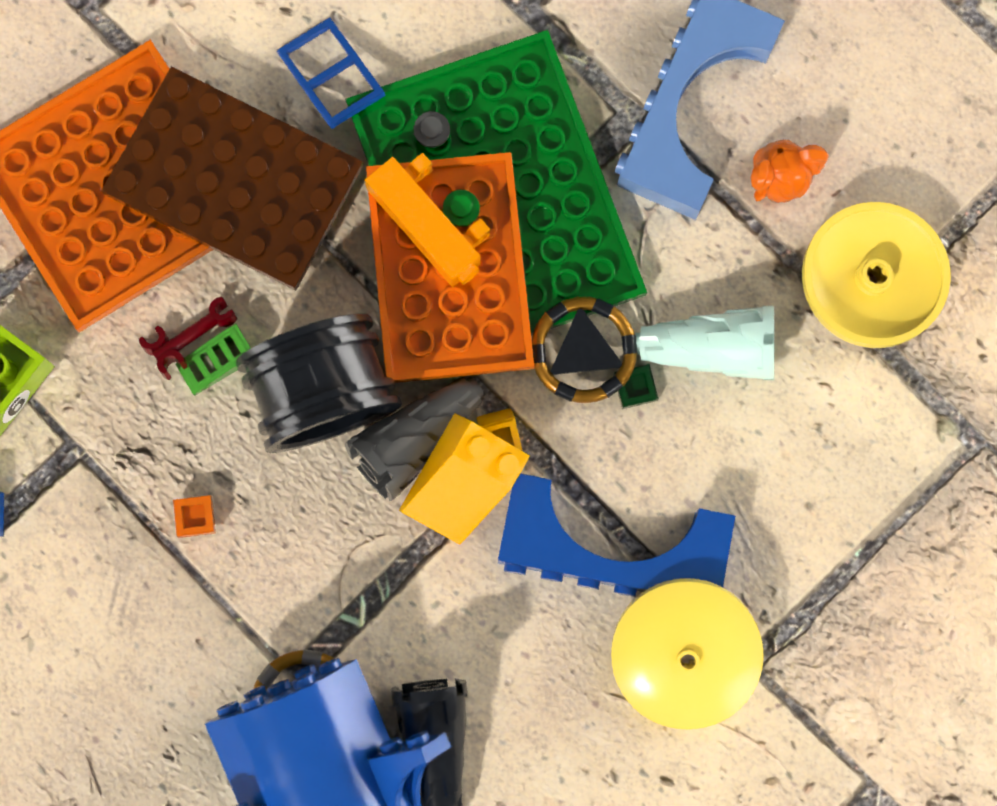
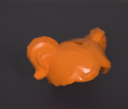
(785, 170)

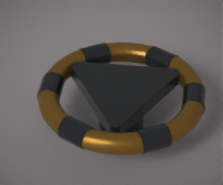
(584, 349)

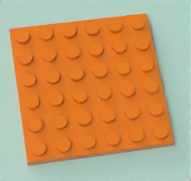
(51, 186)

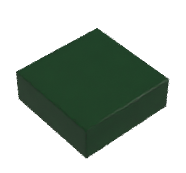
(639, 388)

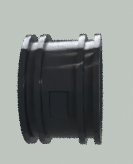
(318, 382)

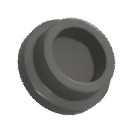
(431, 129)

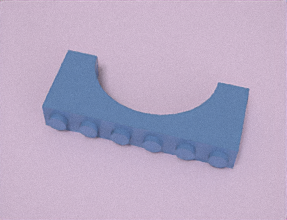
(657, 161)

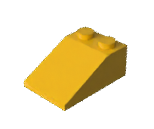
(463, 479)

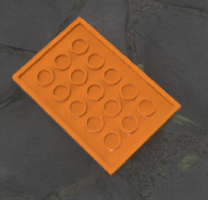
(464, 328)

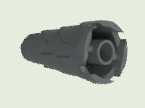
(401, 444)

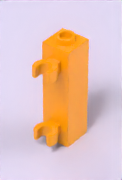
(424, 222)

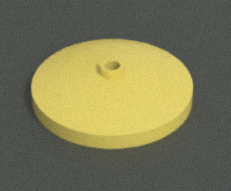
(902, 256)
(678, 621)

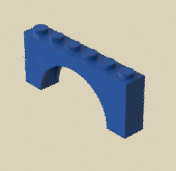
(539, 543)

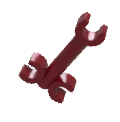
(167, 350)

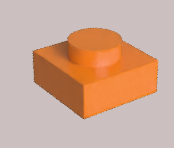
(194, 516)

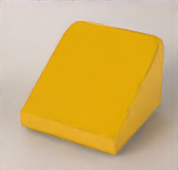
(503, 425)

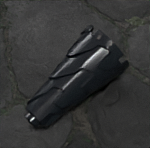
(436, 709)

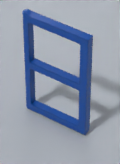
(345, 63)

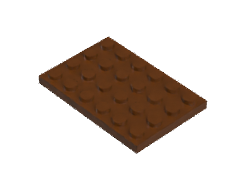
(233, 178)

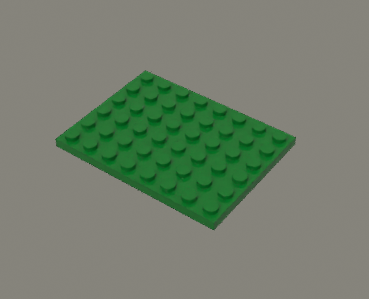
(524, 106)

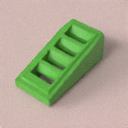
(220, 341)

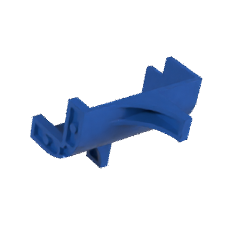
(319, 744)

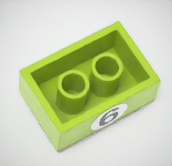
(20, 375)

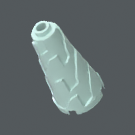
(727, 343)

